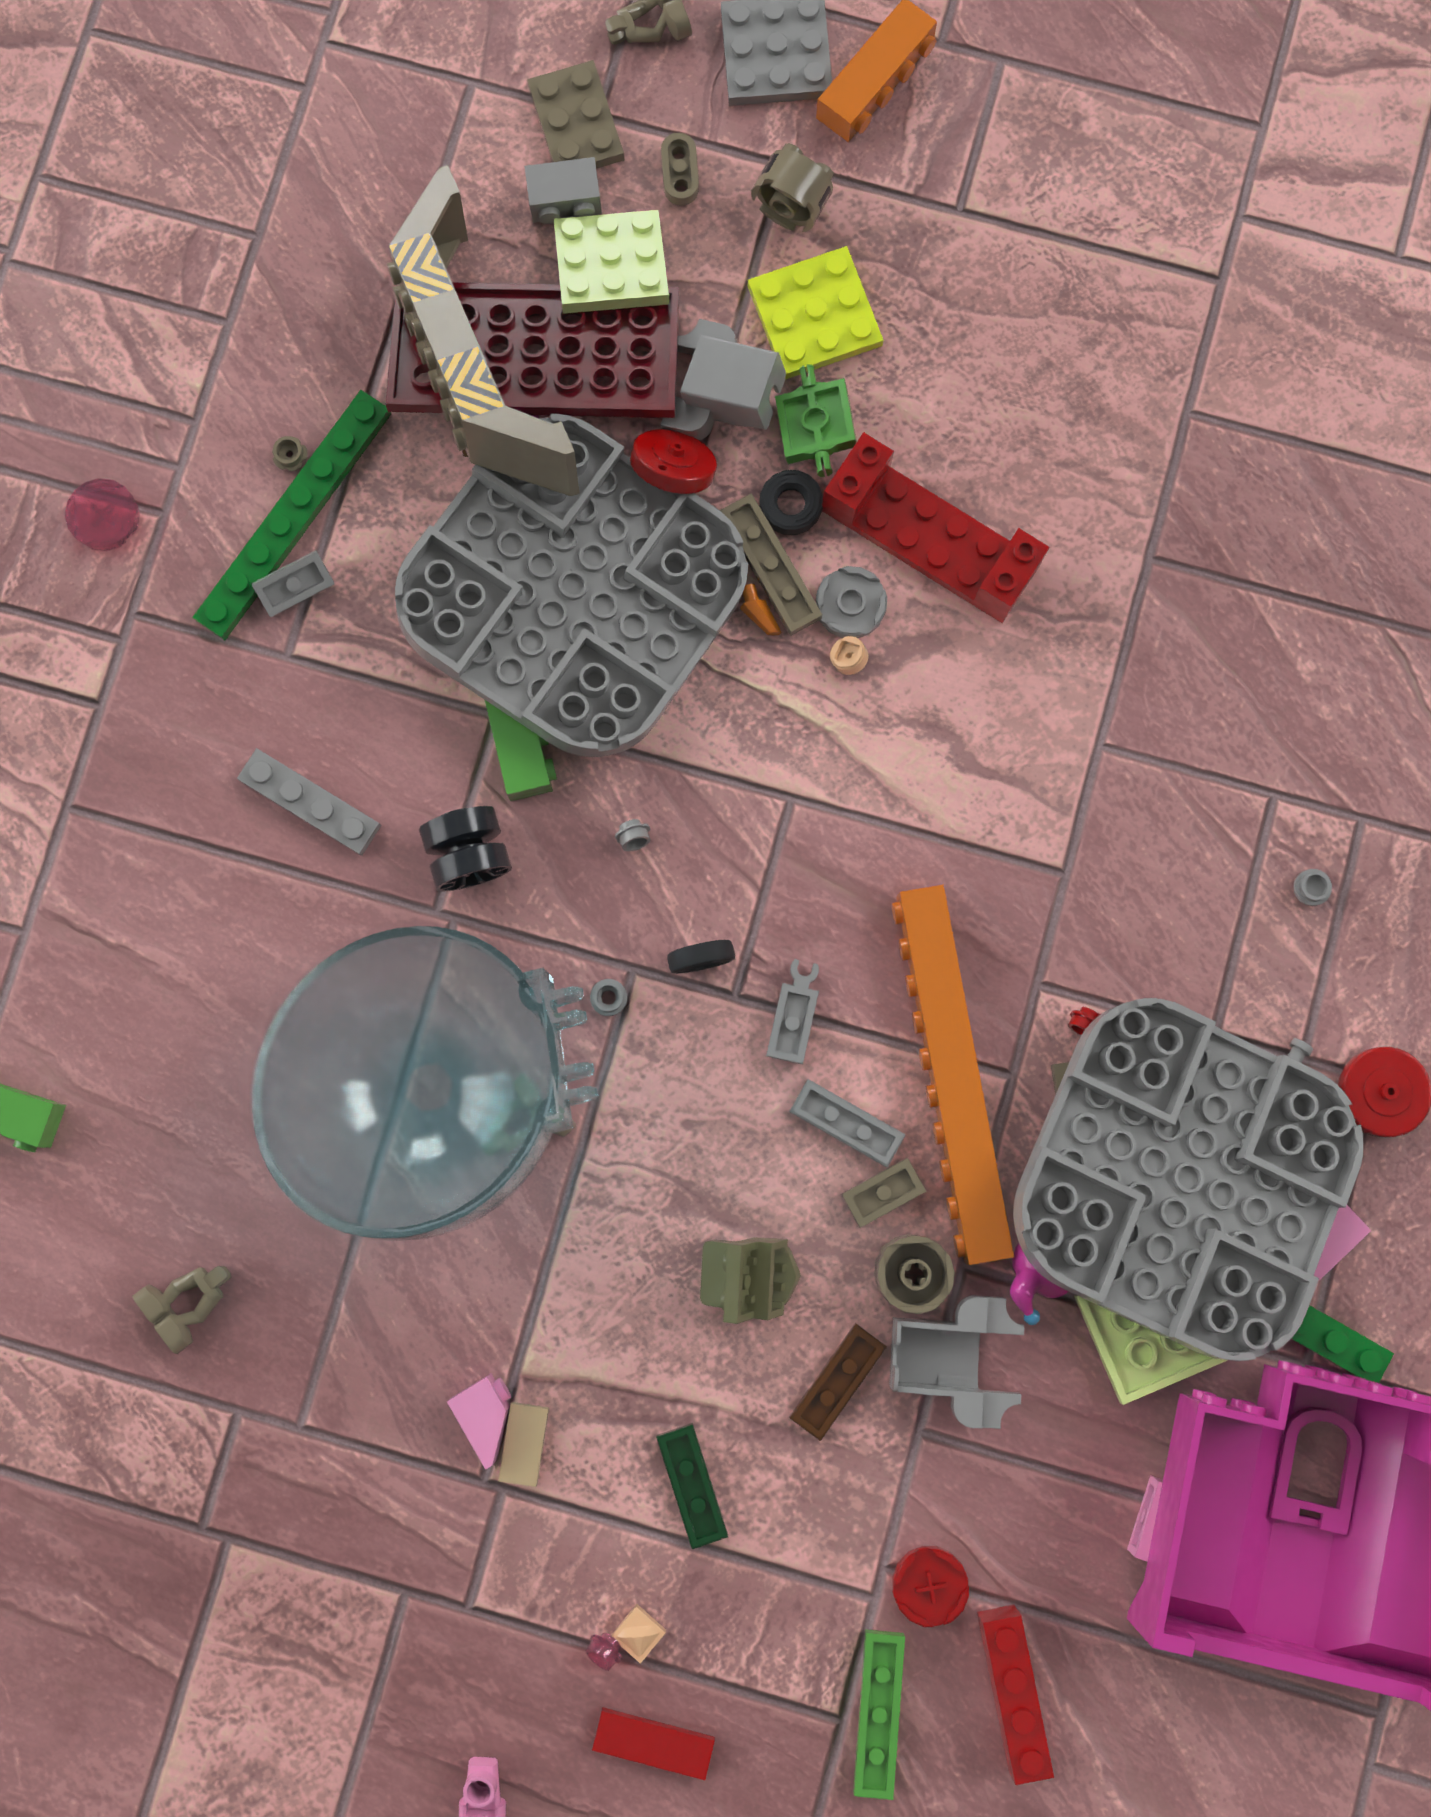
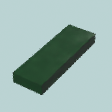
(692, 1486)

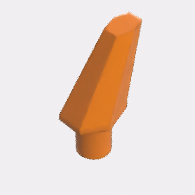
(759, 611)

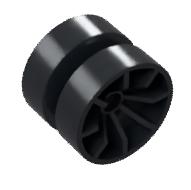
(463, 842)

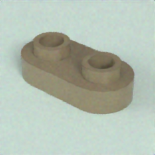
(680, 171)

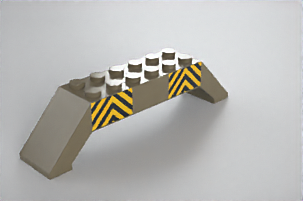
(482, 424)

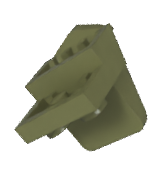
(748, 1277)

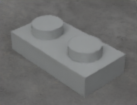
(293, 583)

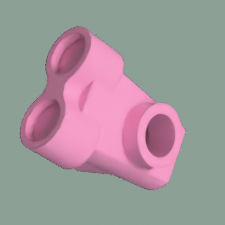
(482, 1790)

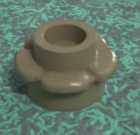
(285, 445)

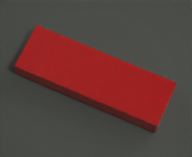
(653, 1743)

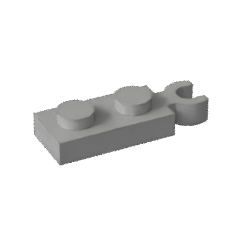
(793, 1017)

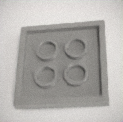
(775, 50)

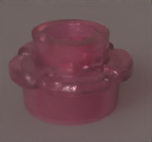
(604, 1651)

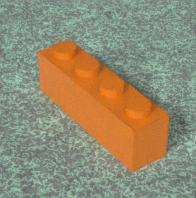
(876, 70)

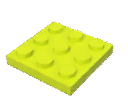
(815, 311)

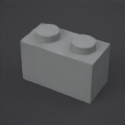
(563, 189)

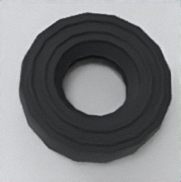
(799, 482)
(701, 956)

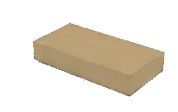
(523, 1444)

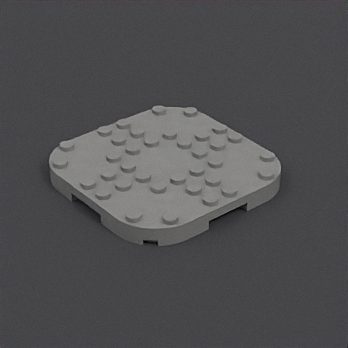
(573, 605)
(1188, 1180)

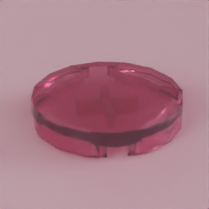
(102, 514)

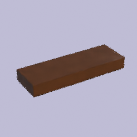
(837, 1382)

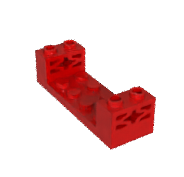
(930, 531)

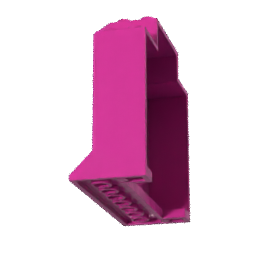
(1284, 1589)

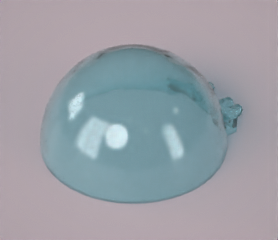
(414, 1083)

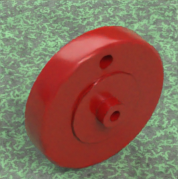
(673, 461)
(1386, 1091)

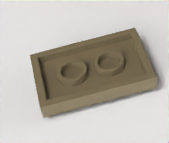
(576, 115)

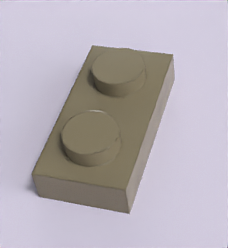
(883, 1192)

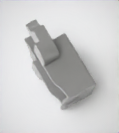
(724, 382)
(944, 1359)

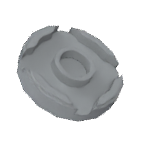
(851, 602)

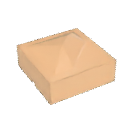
(638, 1633)

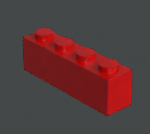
(1015, 1694)

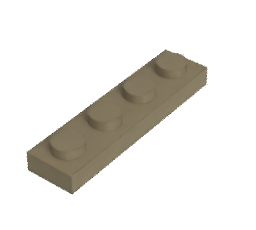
(773, 566)

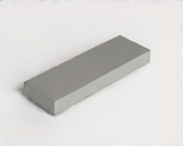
(847, 1123)

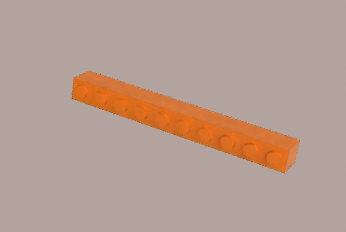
(953, 1075)

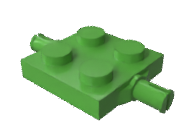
(816, 421)

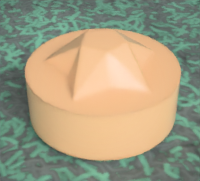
(849, 655)

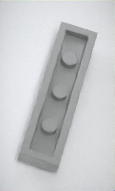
(309, 802)

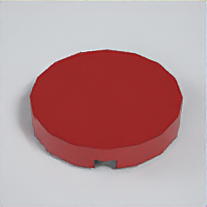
(930, 1586)

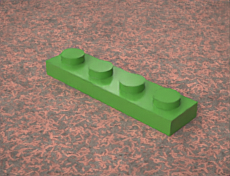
(879, 1714)

